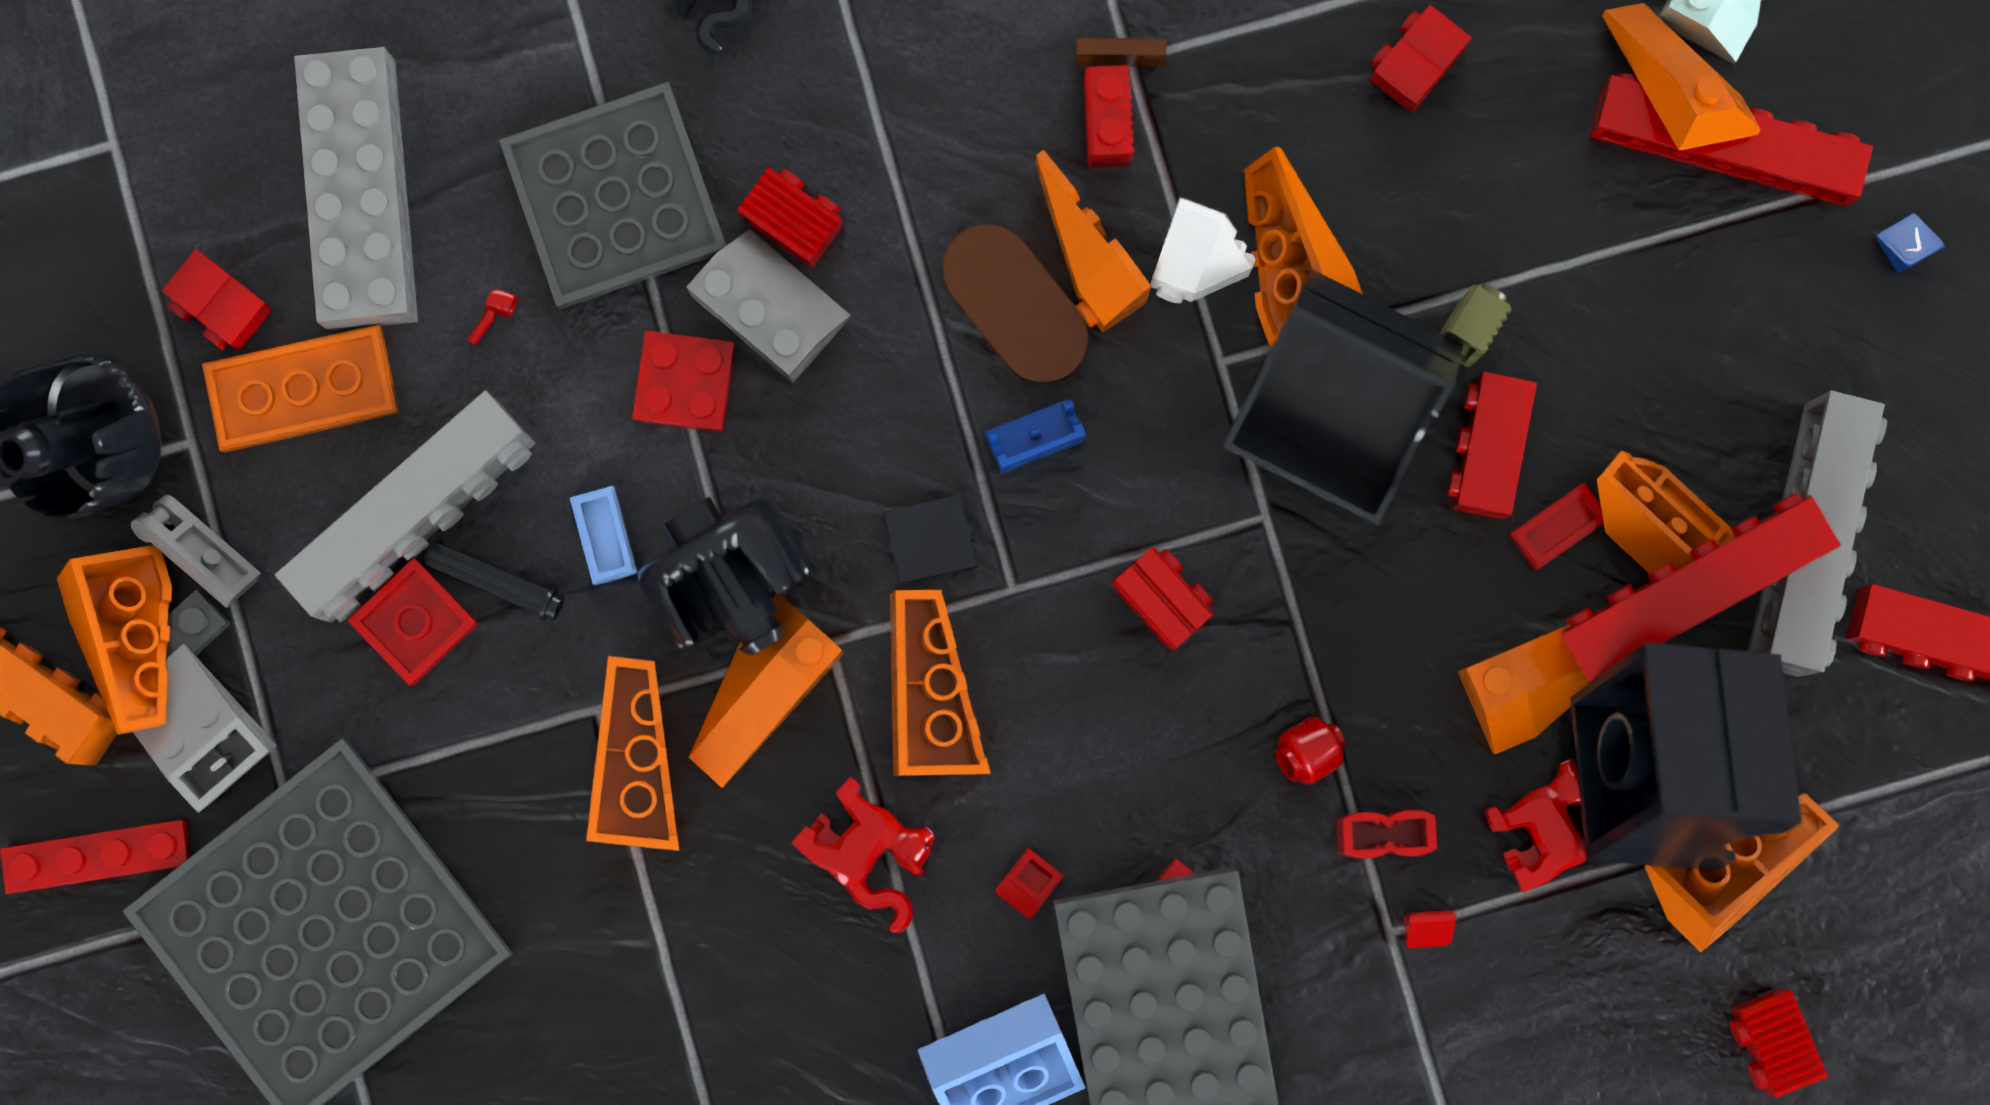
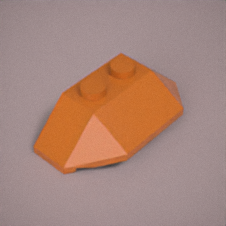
(1654, 513)

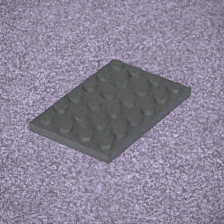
(1167, 993)

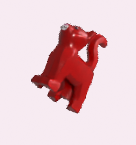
(1553, 835)
(861, 846)

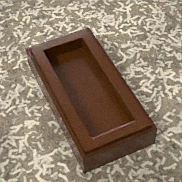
(1120, 51)

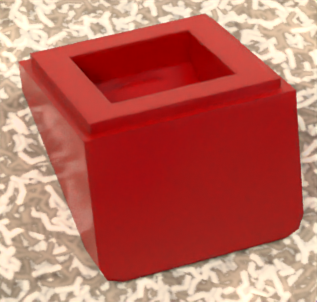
(1028, 883)
(1429, 928)

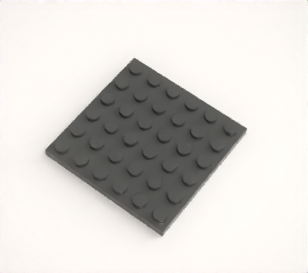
(317, 931)

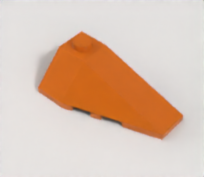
(1683, 88)
(1288, 239)
(1100, 272)
(122, 626)
(1523, 689)
(762, 693)
(1710, 901)

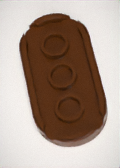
(1015, 304)

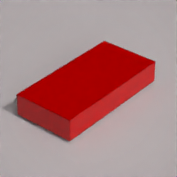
(1558, 527)

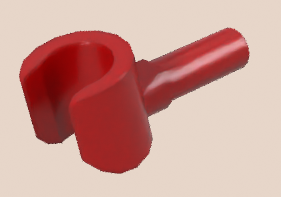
(498, 303)

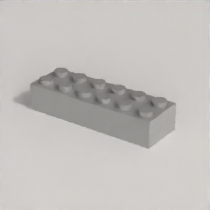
(355, 189)
(1835, 468)
(406, 510)

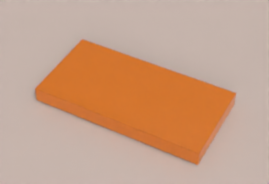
(300, 388)

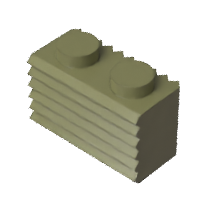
(1476, 321)

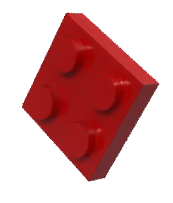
(683, 381)
(413, 622)

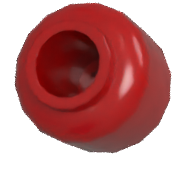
(1310, 750)

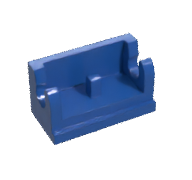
(1035, 436)

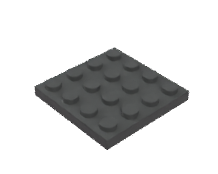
(613, 195)

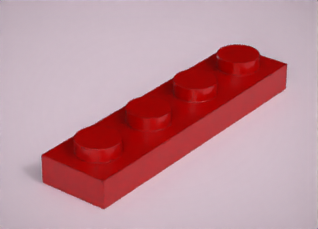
(95, 856)

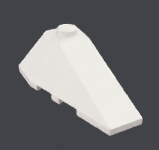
(1199, 255)

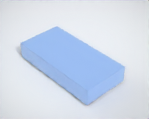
(603, 535)

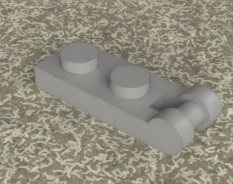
(196, 550)

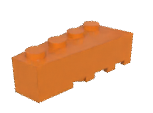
(930, 699)
(53, 706)
(631, 767)

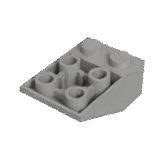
(205, 734)

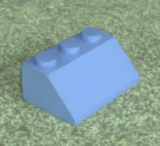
(1004, 1060)

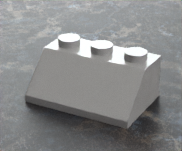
(768, 304)

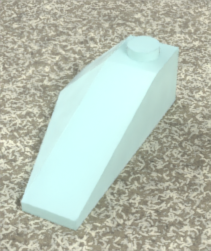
(1714, 24)

